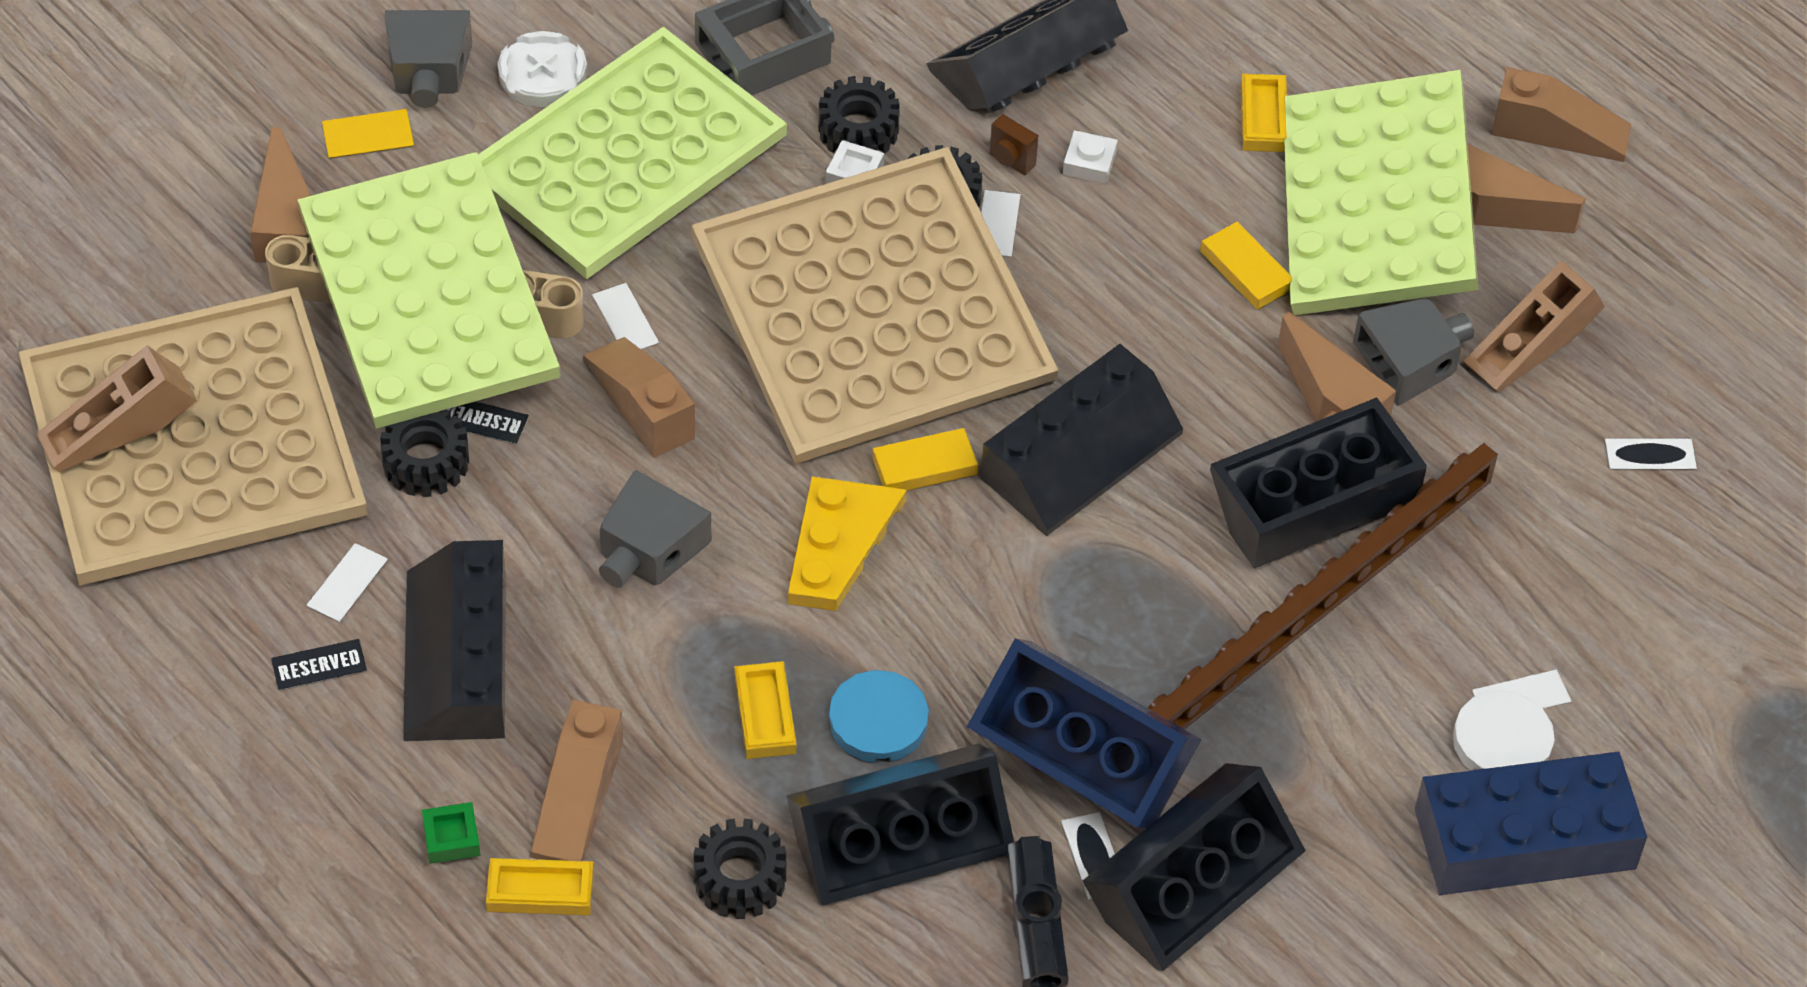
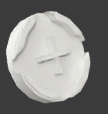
(541, 68)
(1502, 731)

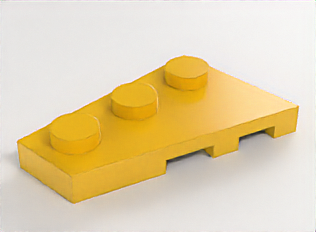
(837, 536)

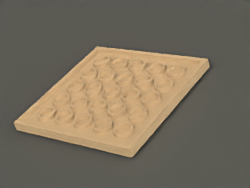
(873, 304)
(233, 469)

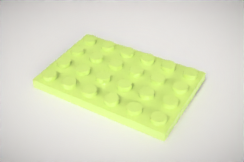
(627, 151)
(1379, 193)
(428, 290)

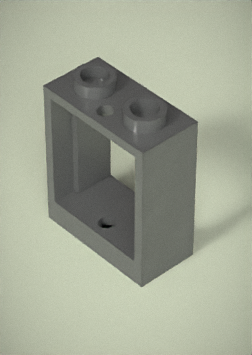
(730, 18)

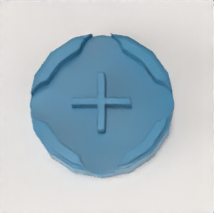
(878, 716)

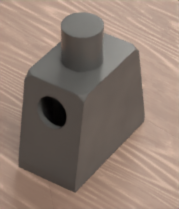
(428, 52)
(1411, 345)
(651, 532)

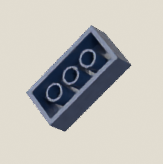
(1084, 733)
(1530, 823)

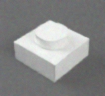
(1090, 157)
(852, 160)

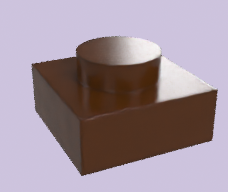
(1013, 144)

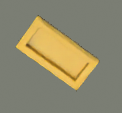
(1263, 112)
(1246, 265)
(925, 460)
(765, 710)
(540, 886)

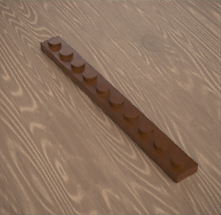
(1333, 585)

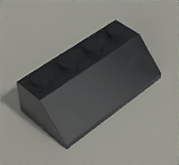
(1027, 50)
(1080, 440)
(1317, 482)
(456, 644)
(902, 823)
(1195, 864)

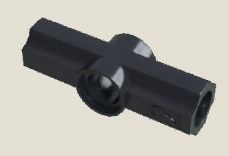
(1035, 890)

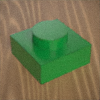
(450, 832)

